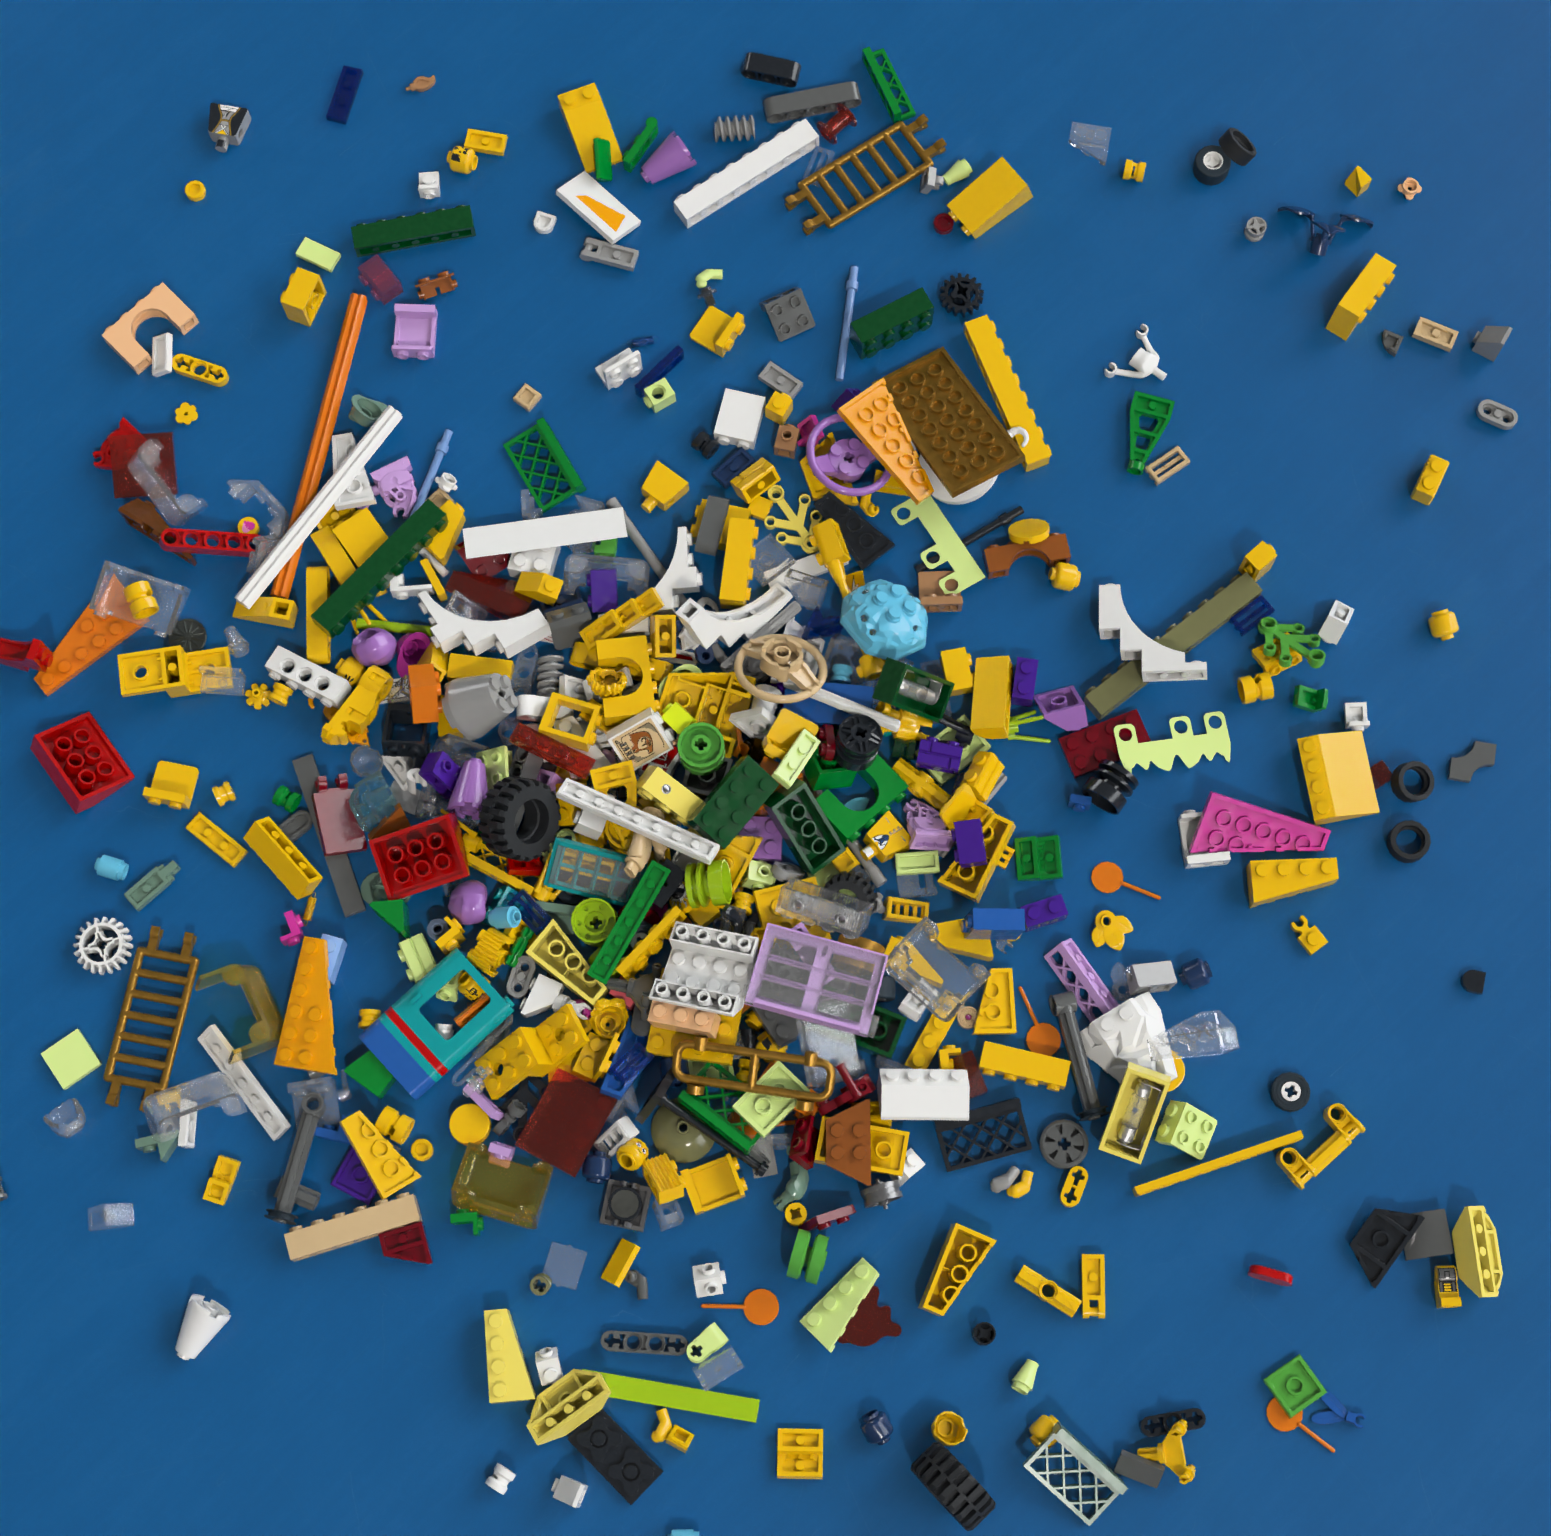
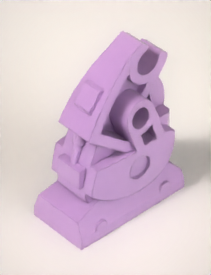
(397, 483)
(926, 828)

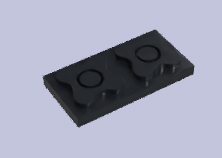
(615, 1456)

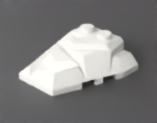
(1123, 1035)

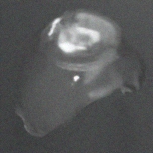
(66, 1119)

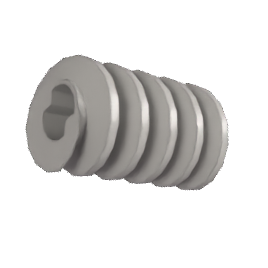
(734, 128)
(548, 674)

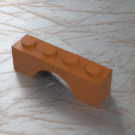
(1000, 558)

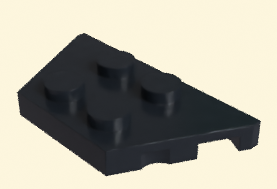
(1382, 1240)

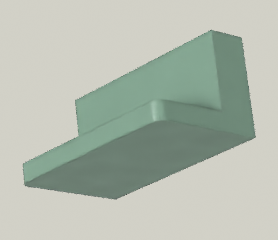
(559, 912)

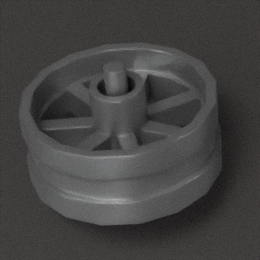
(881, 1193)

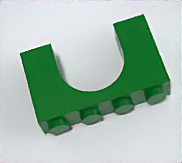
(887, 789)

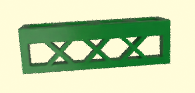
(884, 87)

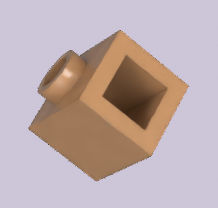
(786, 441)

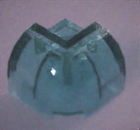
(372, 801)

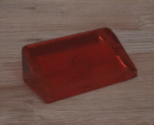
(976, 1082)

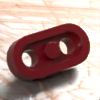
(827, 745)

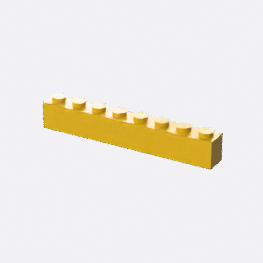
(1005, 390)

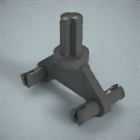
(638, 989)

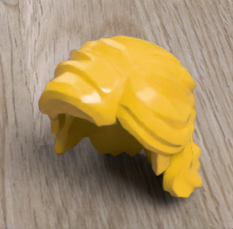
(606, 682)

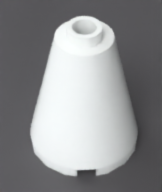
(200, 1326)

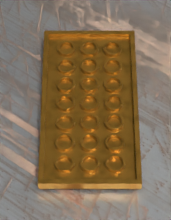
(951, 423)

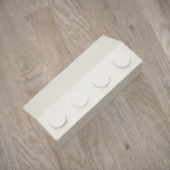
(923, 1094)

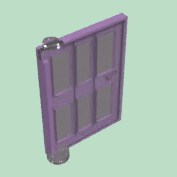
(817, 980)

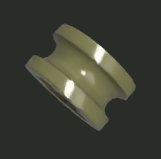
(544, 1278)

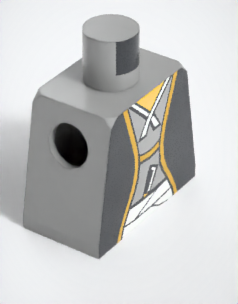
(227, 125)

